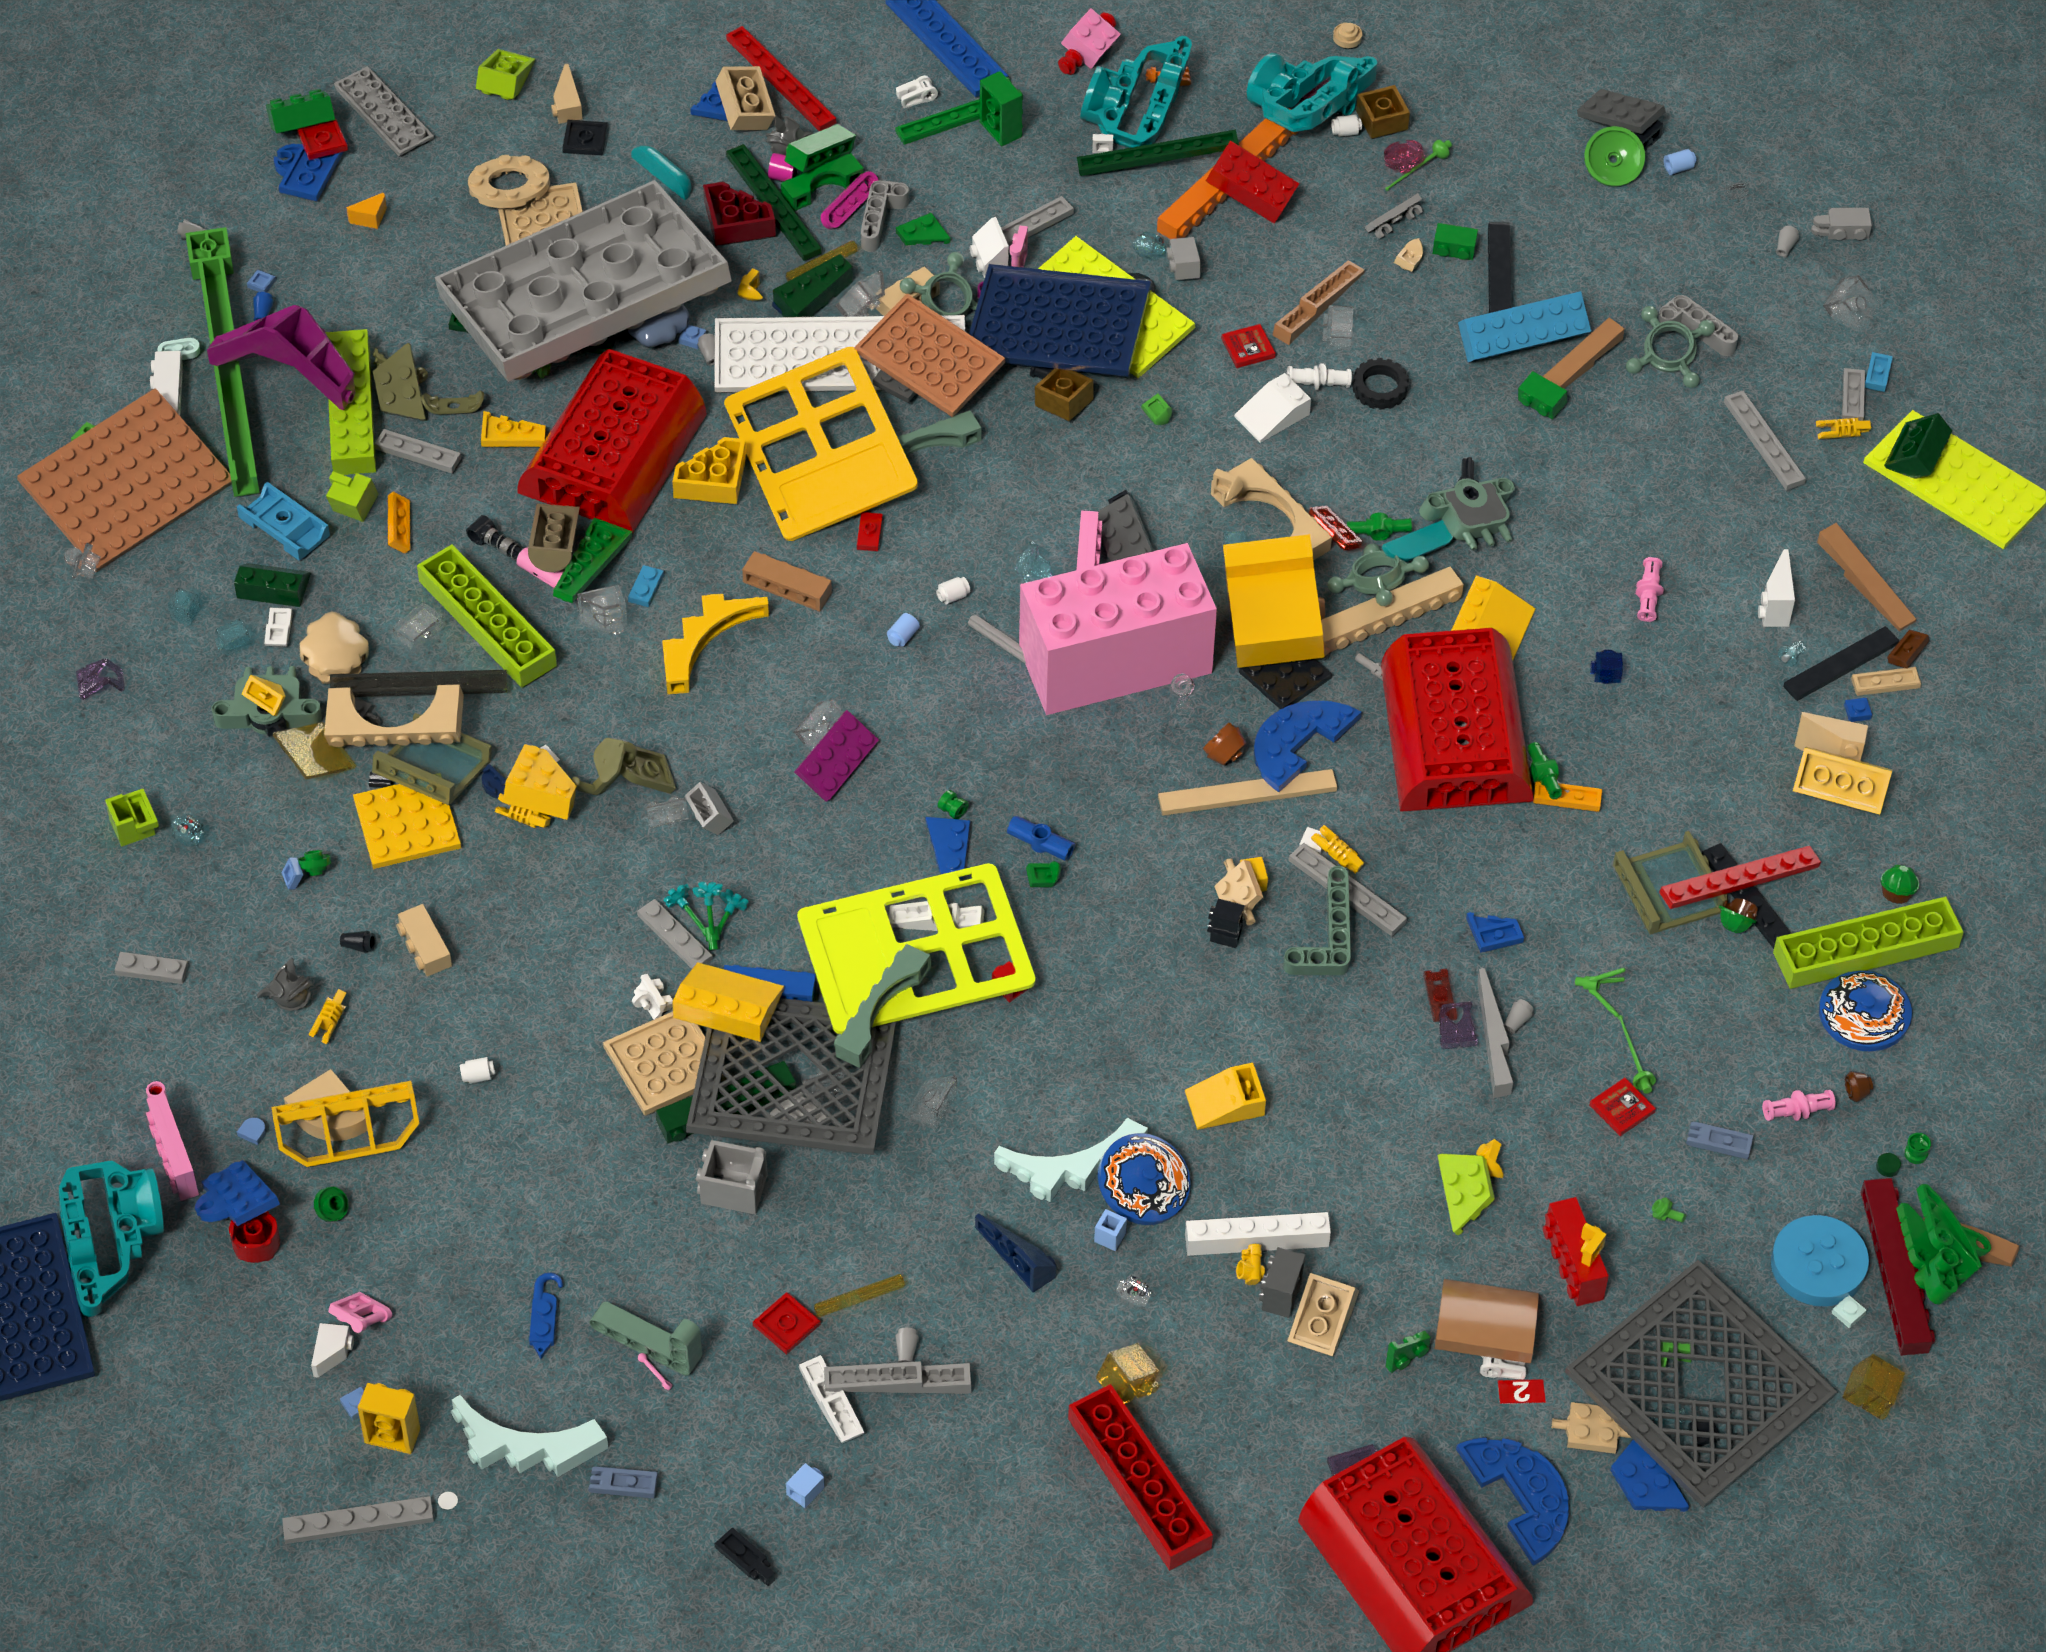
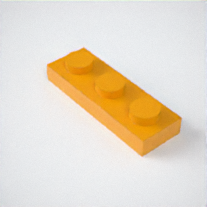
(398, 522)
(1577, 798)

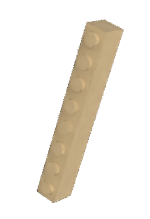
(1407, 603)

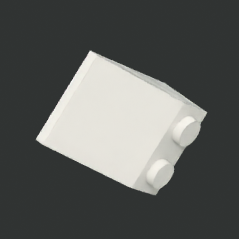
(1274, 408)
(1778, 596)

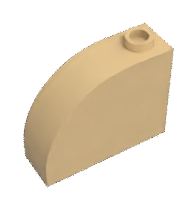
(340, 1126)

